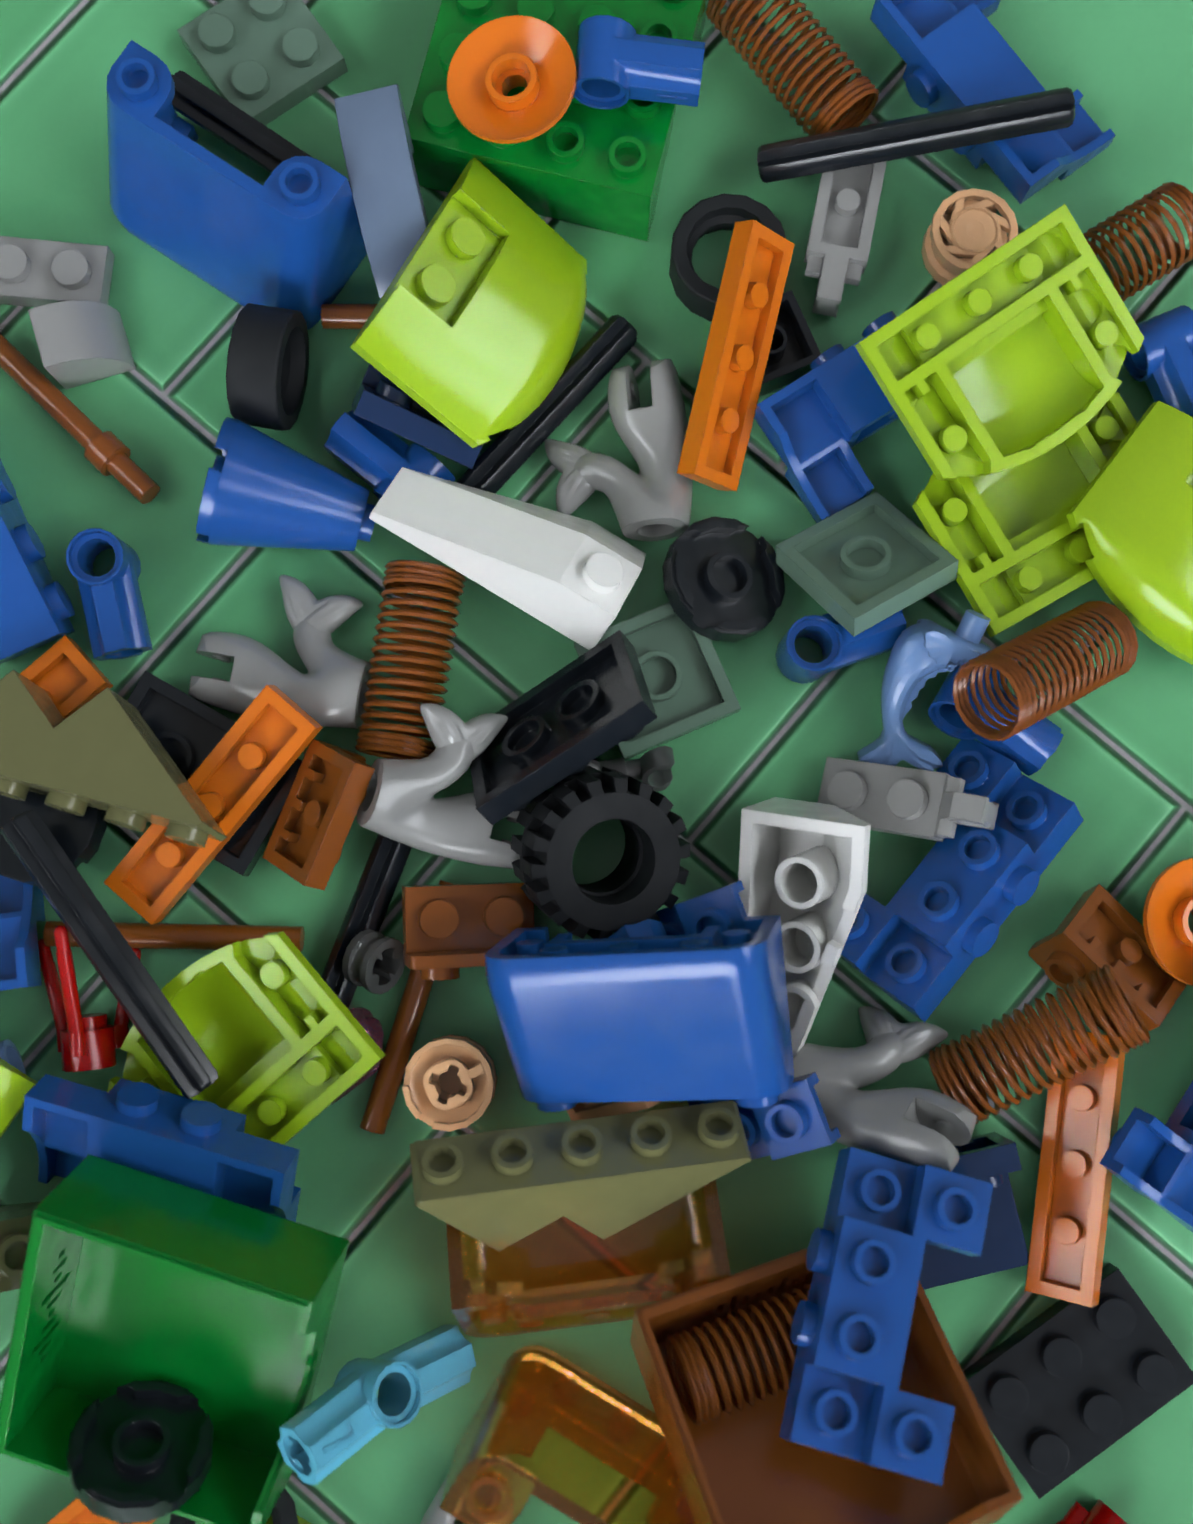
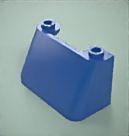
(254, 242)
(645, 1015)

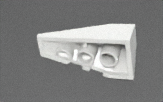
(529, 555)
(812, 872)

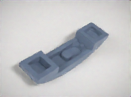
(382, 178)

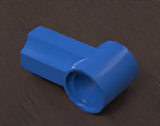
(624, 65)
(1166, 358)
(378, 453)
(110, 601)
(837, 645)
(1027, 748)

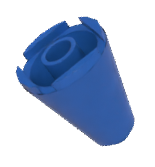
(278, 497)

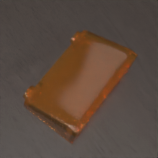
(577, 1279)
(566, 1442)

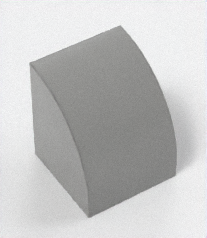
(81, 341)

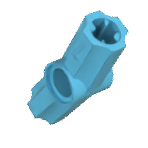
(351, 1412)

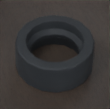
(703, 218)
(267, 366)

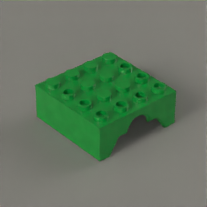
(594, 162)
(174, 1288)

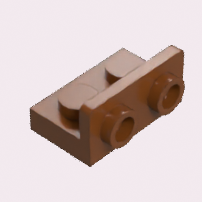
(319, 813)
(458, 924)
(1105, 933)

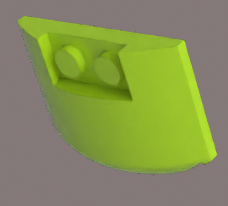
(479, 311)
(1006, 353)
(1014, 523)
(1142, 527)
(269, 1032)

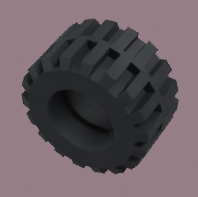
(639, 881)

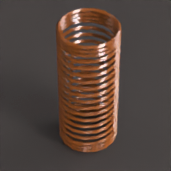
(854, 98)
(1158, 231)
(1059, 631)
(419, 669)
(1028, 1037)
(694, 1370)

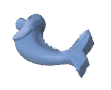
(915, 658)

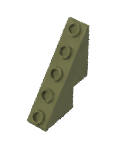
(98, 760)
(588, 1170)

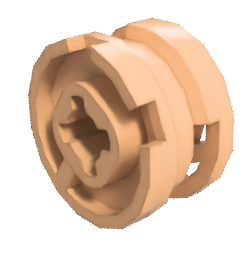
(966, 232)
(449, 1082)

